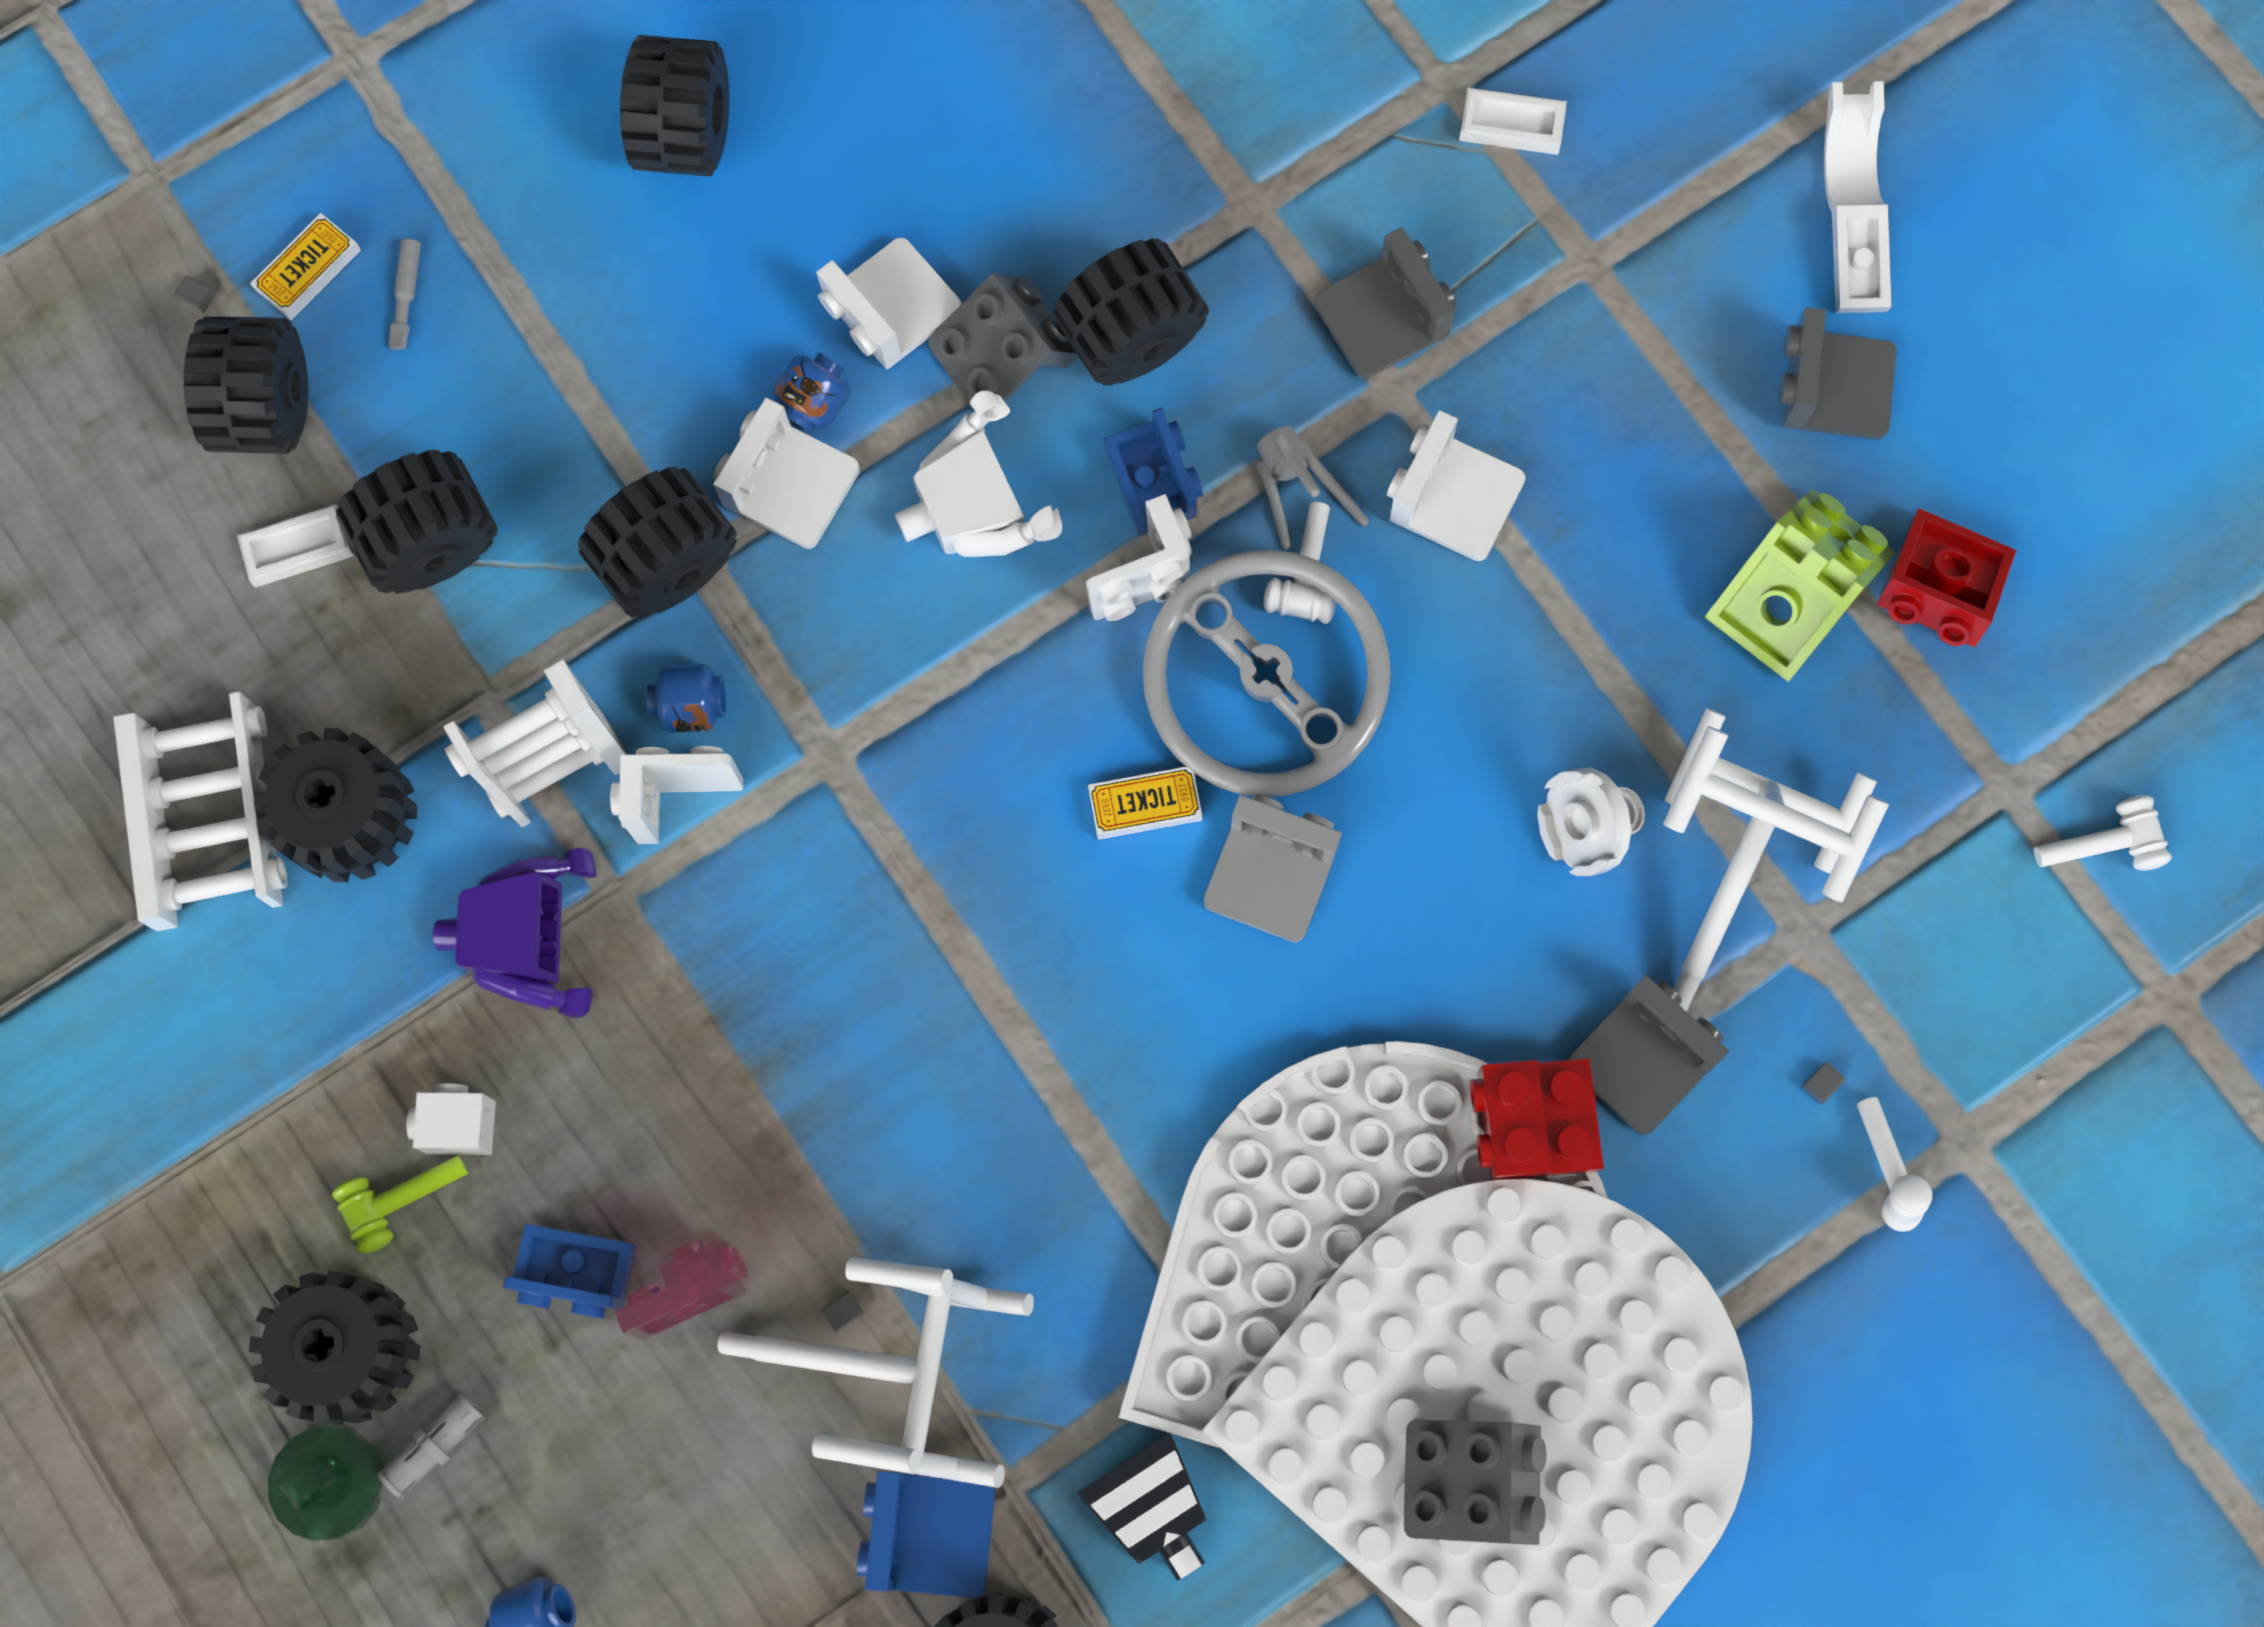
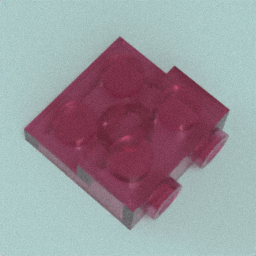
(695, 1282)

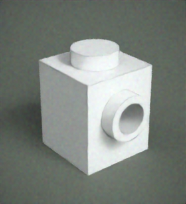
(452, 1121)

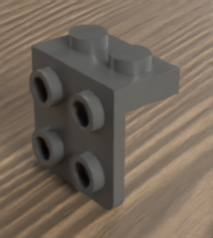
(1387, 307)
(1000, 338)
(1836, 380)
(1649, 1054)
(1474, 1481)

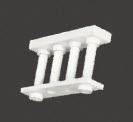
(537, 745)
(148, 795)

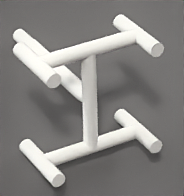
(1841, 832)
(921, 1373)

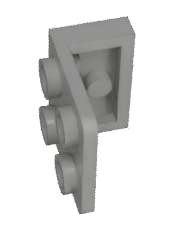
(1272, 868)

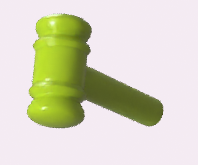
(366, 1213)

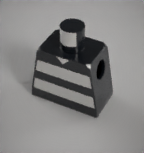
(1150, 1506)

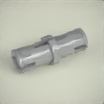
(431, 1446)

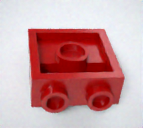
(1946, 579)
(1537, 1119)

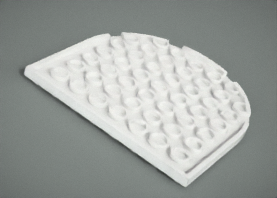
(1286, 1200)
(1525, 1313)

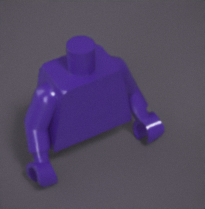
(512, 931)

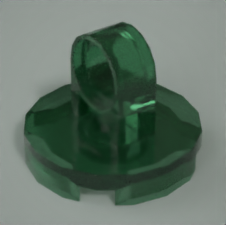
(325, 1483)

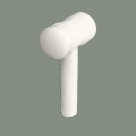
(1300, 597)
(2139, 832)
(1908, 1193)

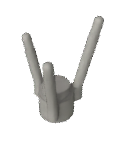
(1288, 458)

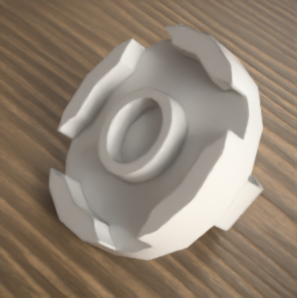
(1588, 820)

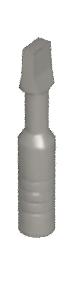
(404, 291)

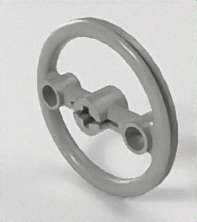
(1203, 590)

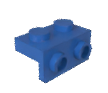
(1150, 465)
(571, 1269)

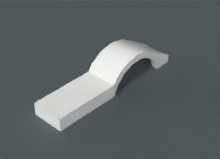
(1855, 201)

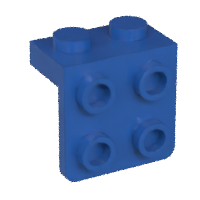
(926, 1535)

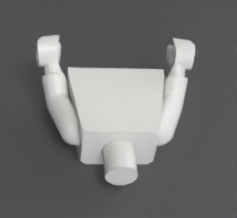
(969, 496)

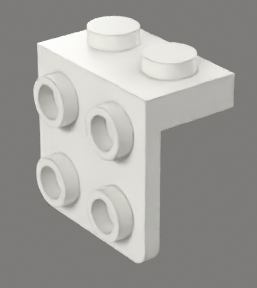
(888, 301)
(784, 477)
(1454, 491)
(1150, 577)
(657, 772)

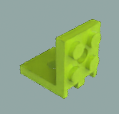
(1816, 563)

